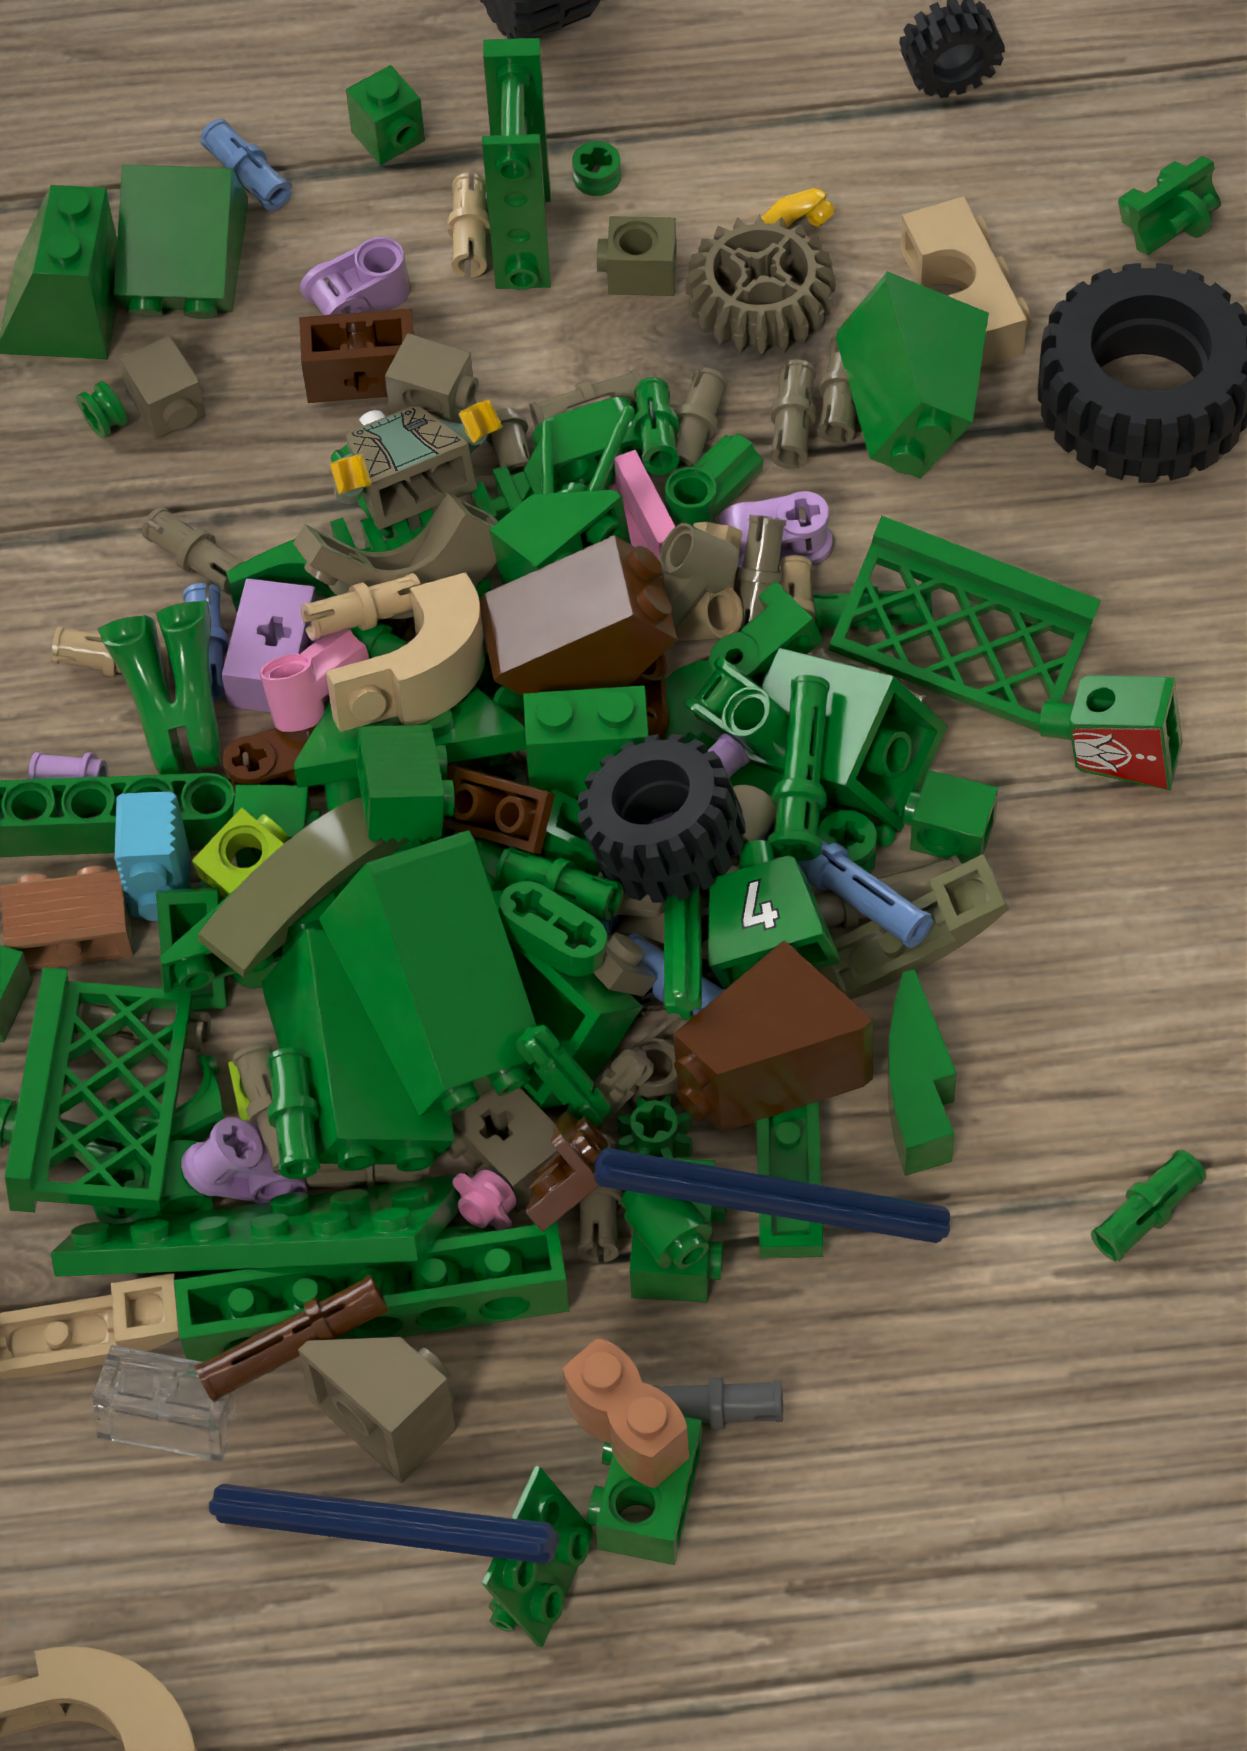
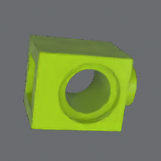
(242, 831)

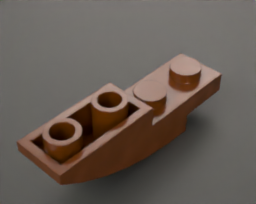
(499, 809)

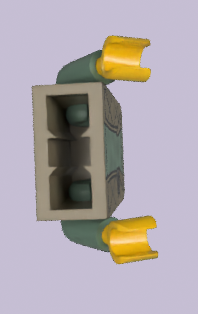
(410, 460)

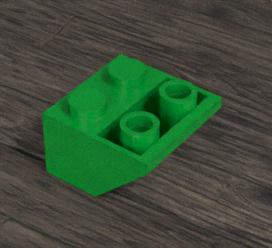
(554, 527)

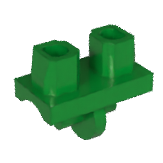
(1175, 205)

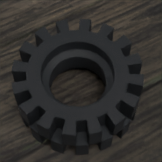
(952, 47)

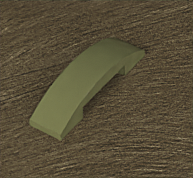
(289, 884)
(961, 908)

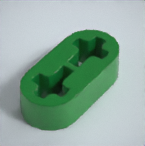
(552, 928)

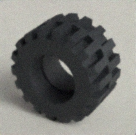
(651, 782)

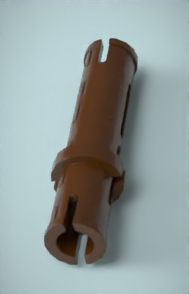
(280, 1343)

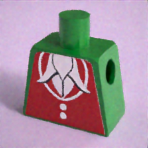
(1121, 728)

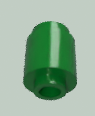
(668, 1228)

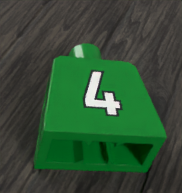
(759, 910)

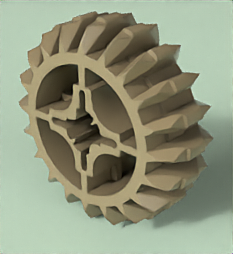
(764, 300)

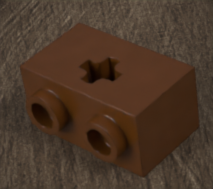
(350, 353)

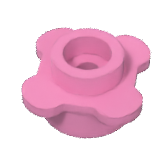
(485, 1199)

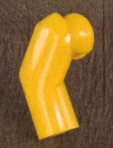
(807, 202)

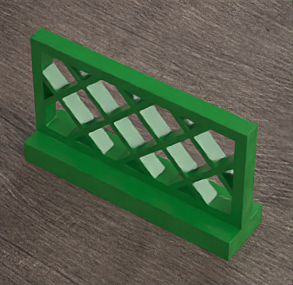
(972, 578)
(44, 1097)

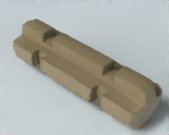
(620, 1084)

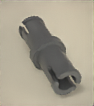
(727, 1403)

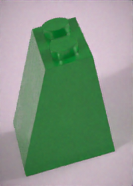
(179, 239)
(64, 279)
(912, 371)
(576, 730)
(874, 736)

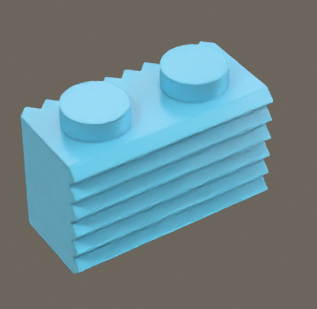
(150, 849)

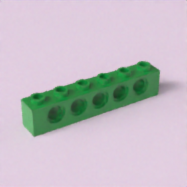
(449, 1288)

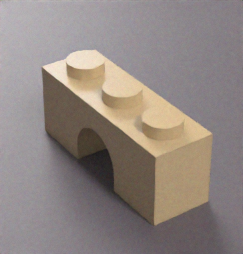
(953, 248)

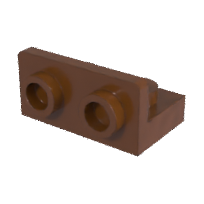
(568, 1173)

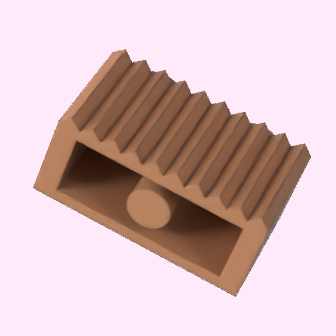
(67, 918)

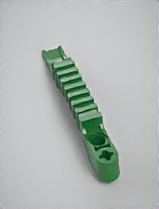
(577, 450)

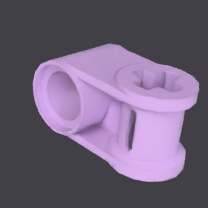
(359, 280)
(795, 531)
(236, 1165)

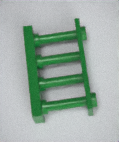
(517, 163)

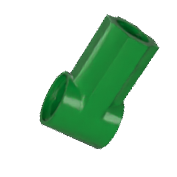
(713, 482)

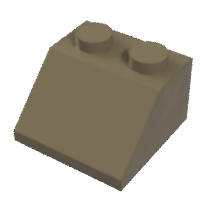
(382, 1397)

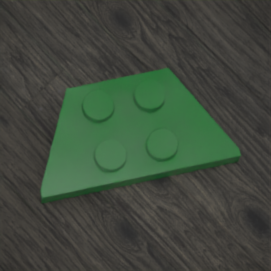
(468, 730)

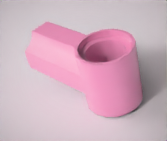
(298, 682)

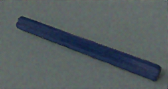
(771, 1195)
(385, 1523)

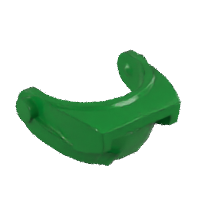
(192, 1119)

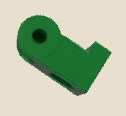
(778, 626)

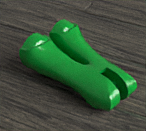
(137, 653)

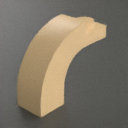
(424, 674)
(97, 1690)

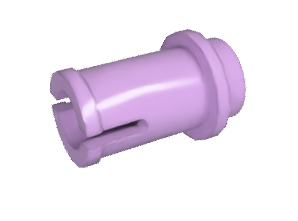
(53, 766)

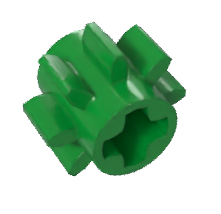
(656, 1120)

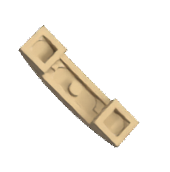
(80, 1332)

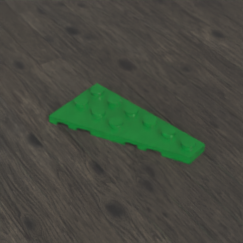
(291, 1230)

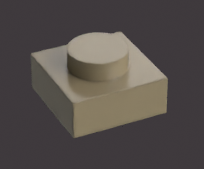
(624, 967)

